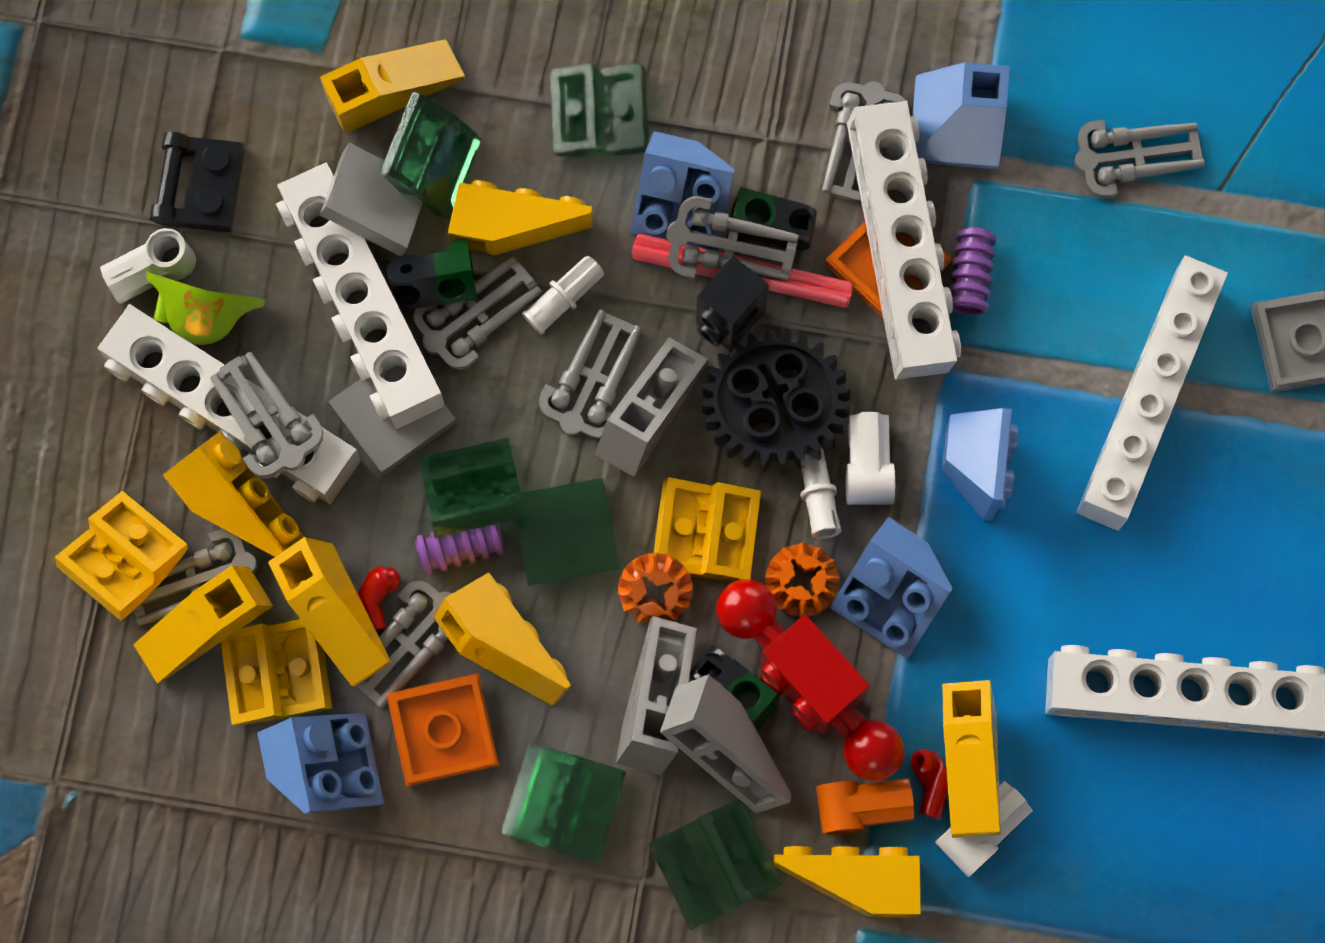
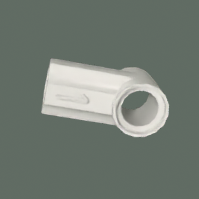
(128, 273)
(870, 473)
(972, 852)

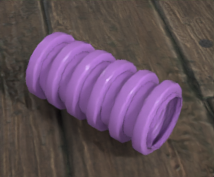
(972, 271)
(458, 547)

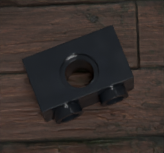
(730, 304)

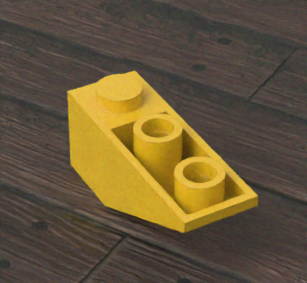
(385, 82)
(507, 220)
(225, 492)
(330, 607)
(202, 621)
(495, 636)
(971, 758)
(869, 884)

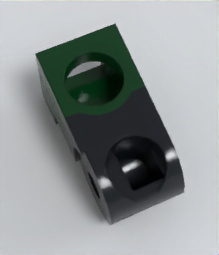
(774, 213)
(433, 278)
(754, 694)

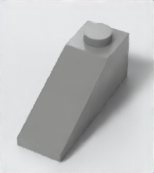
(649, 407)
(661, 668)
(723, 741)

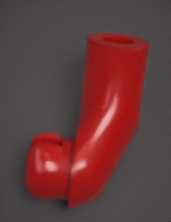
(374, 589)
(933, 777)

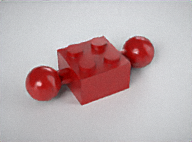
(812, 678)

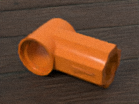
(851, 806)

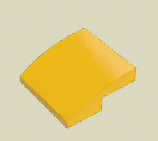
(708, 528)
(121, 555)
(275, 673)

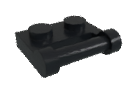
(212, 185)

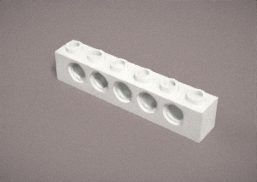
(139, 335)
(910, 351)
(417, 391)
(1151, 393)
(1070, 695)

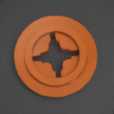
(660, 570)
(796, 600)

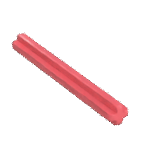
(799, 284)

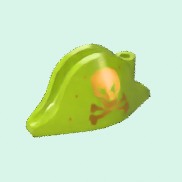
(196, 313)

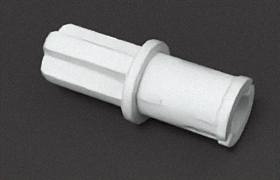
(563, 294)
(819, 498)

